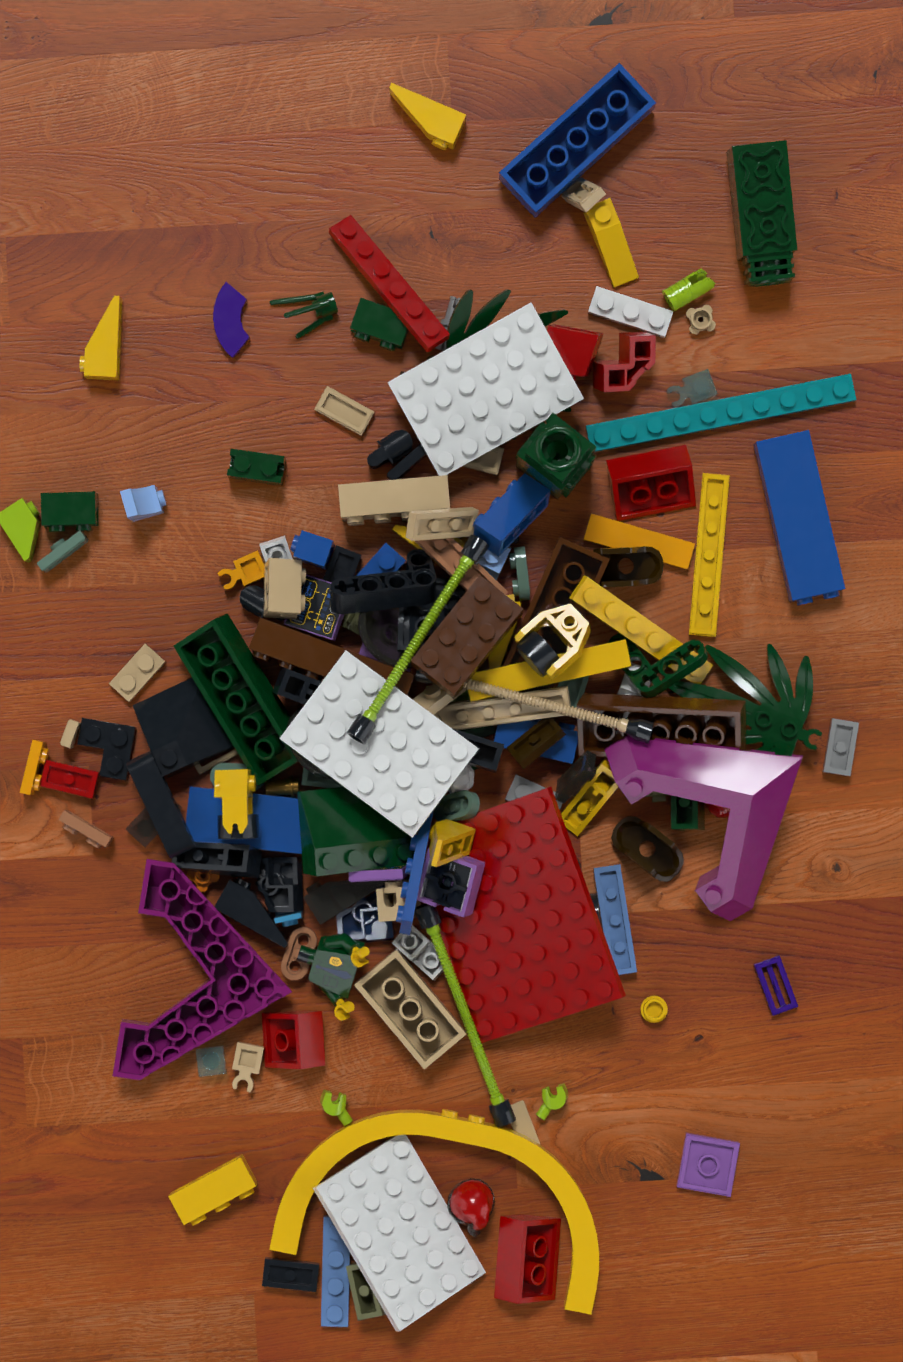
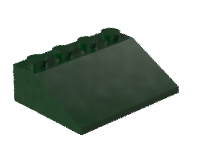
(347, 834)

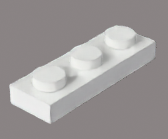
(630, 312)

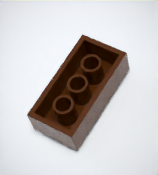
(466, 637)

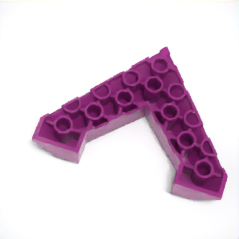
(747, 782)
(237, 983)

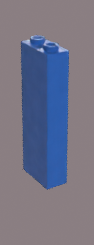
(799, 517)
(277, 821)

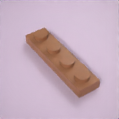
(447, 555)

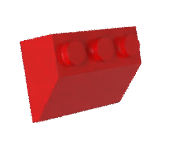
(651, 482)
(527, 1258)

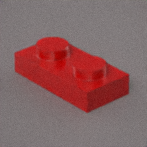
(69, 779)

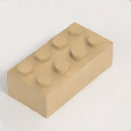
(391, 498)
(410, 1008)

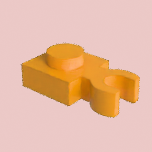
(248, 570)

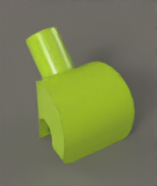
(551, 1101)
(336, 1107)

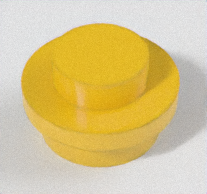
(653, 1009)

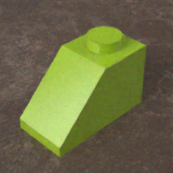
(22, 527)

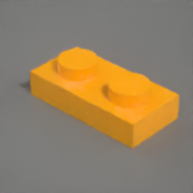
(37, 755)

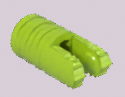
(688, 289)

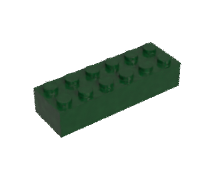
(239, 696)

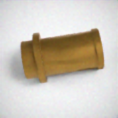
(283, 786)

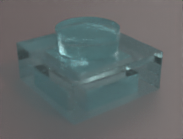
(211, 1061)

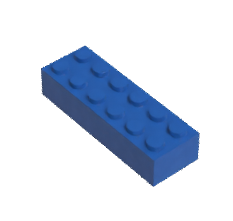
(577, 140)

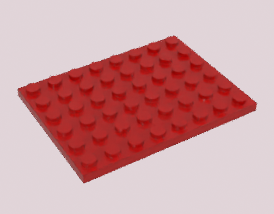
(533, 931)

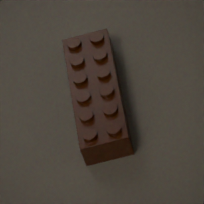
(562, 575)
(310, 653)
(674, 718)

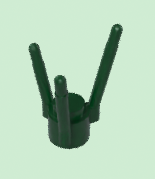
(322, 305)

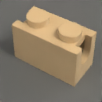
(283, 588)
(389, 899)

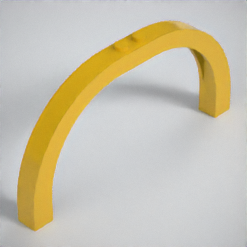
(472, 1131)

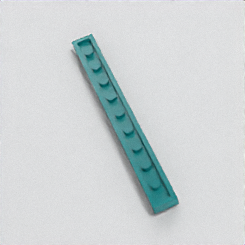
(721, 413)

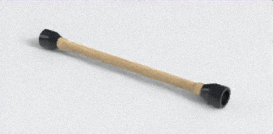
(636, 728)

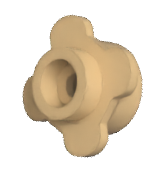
(704, 312)

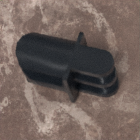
(391, 449)
(253, 600)

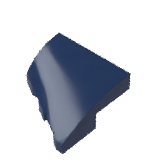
(362, 922)

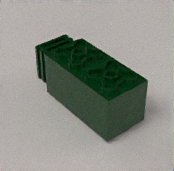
(763, 211)
(556, 456)

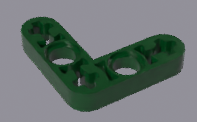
(649, 672)

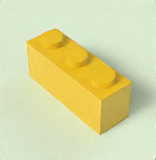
(213, 1190)

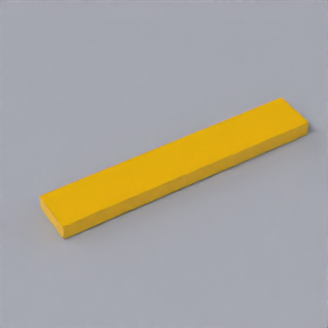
(708, 555)
(523, 677)

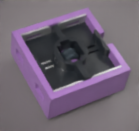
(451, 884)

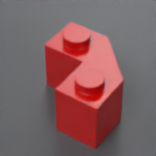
(636, 356)

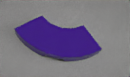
(228, 319)

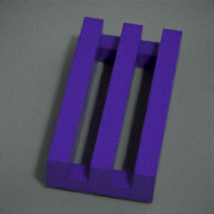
(767, 963)

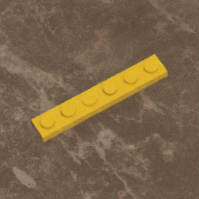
(632, 625)

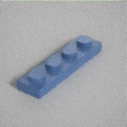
(615, 917)
(334, 1278)

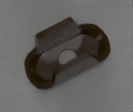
(646, 570)
(665, 861)

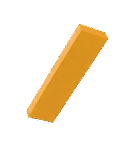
(619, 534)

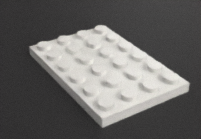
(485, 390)
(404, 762)
(399, 1231)

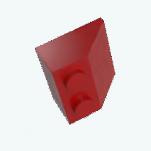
(293, 1039)

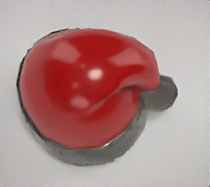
(471, 1204)

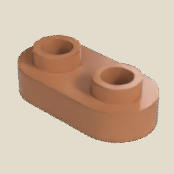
(292, 951)

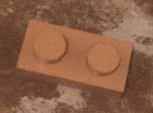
(76, 824)

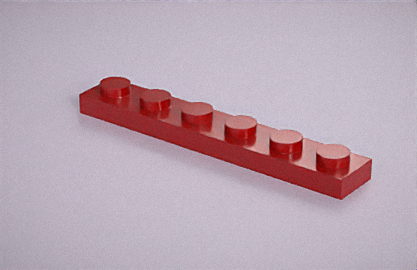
(389, 283)

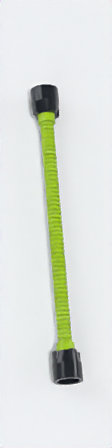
(364, 724)
(500, 1108)

